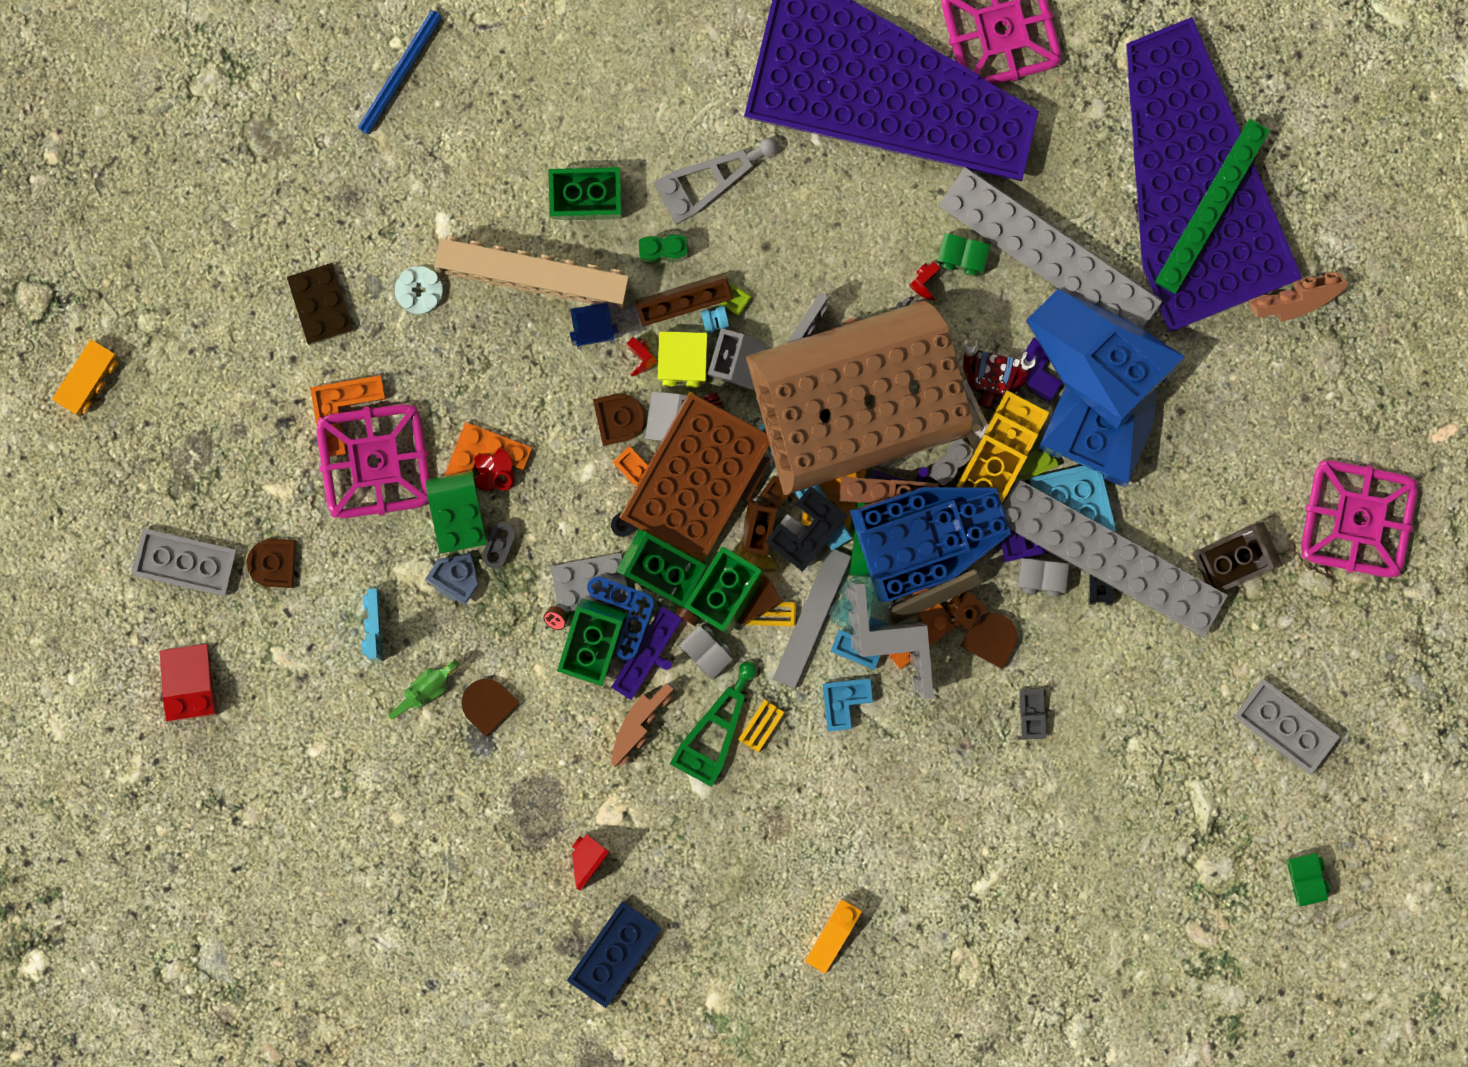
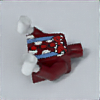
(994, 373)

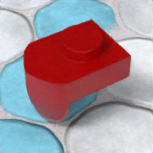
(924, 273)
(640, 349)

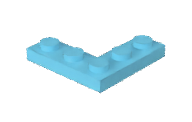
(372, 645)

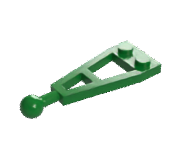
(693, 762)

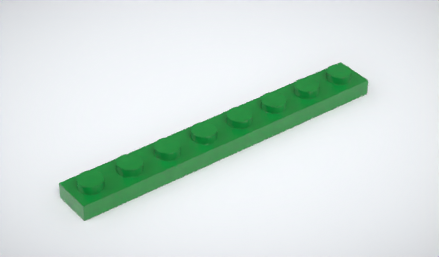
(1212, 206)

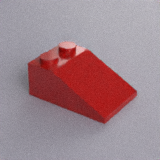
(187, 683)

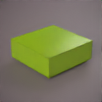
(739, 300)

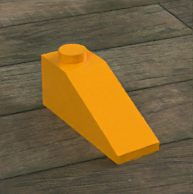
(833, 936)

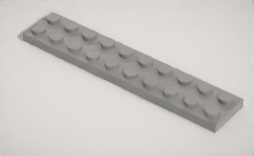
(1046, 248)
(1112, 558)

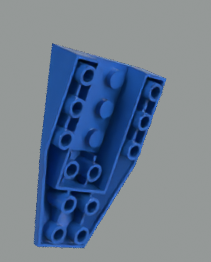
(1102, 355)
(1091, 441)
(927, 536)

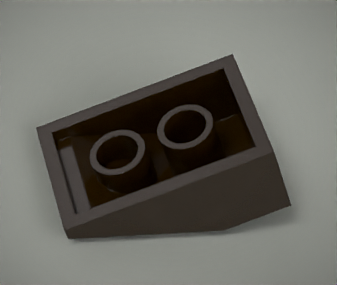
(1238, 558)

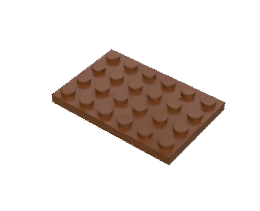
(696, 477)

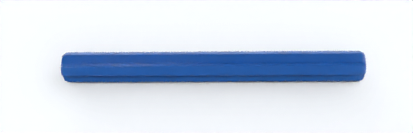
(400, 72)

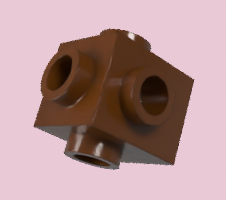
(965, 611)

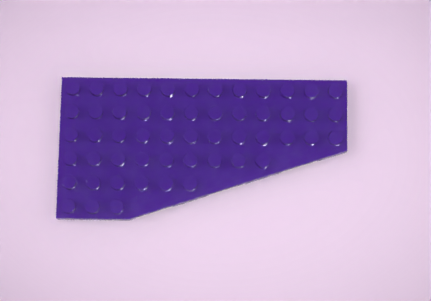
(874, 85)
(1179, 145)

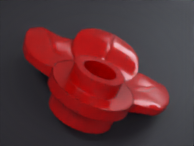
(493, 467)

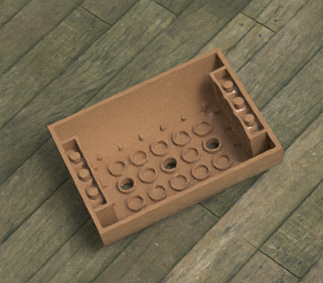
(838, 373)

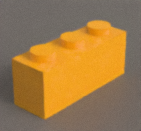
(86, 378)

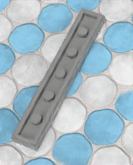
(811, 618)

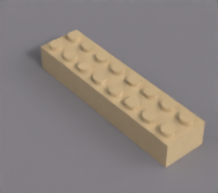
(531, 273)

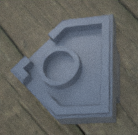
(454, 578)

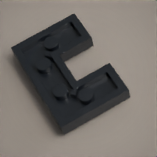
(825, 522)

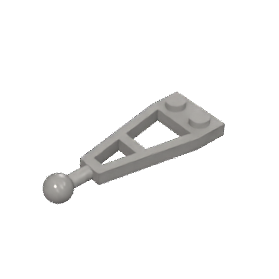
(675, 196)

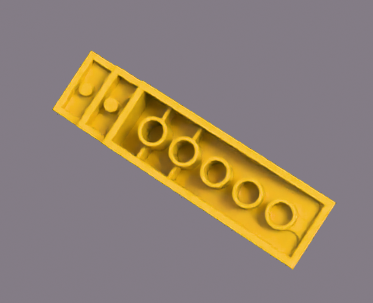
(1004, 445)

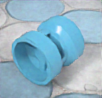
(709, 319)

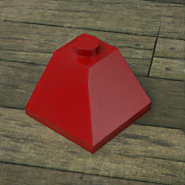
(587, 859)

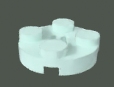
(409, 280)

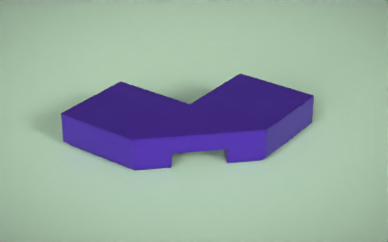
(1038, 381)

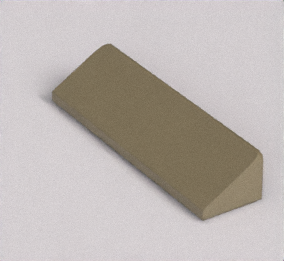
(933, 596)

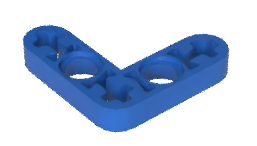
(630, 605)

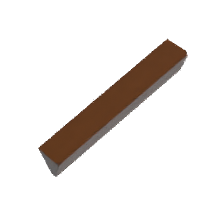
(683, 299)

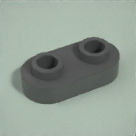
(498, 545)

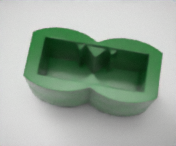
(655, 249)
(963, 255)
(1307, 879)

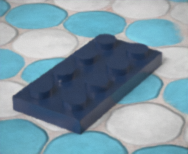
(614, 954)

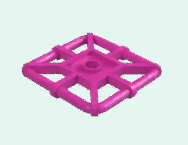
(1015, 36)
(361, 451)
(1367, 532)

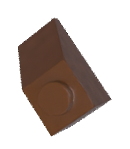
(758, 526)

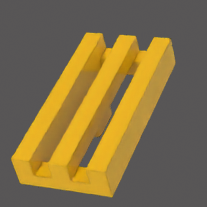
(792, 614)
(772, 708)

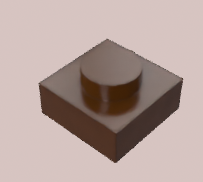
(774, 493)

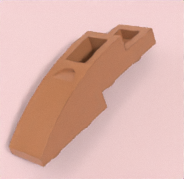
(1307, 296)
(873, 490)
(631, 730)

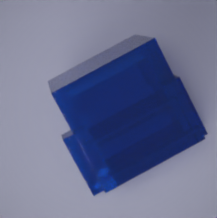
(592, 325)

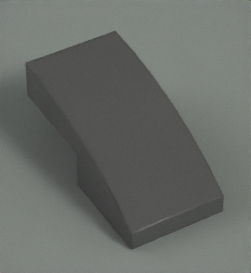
(1032, 713)

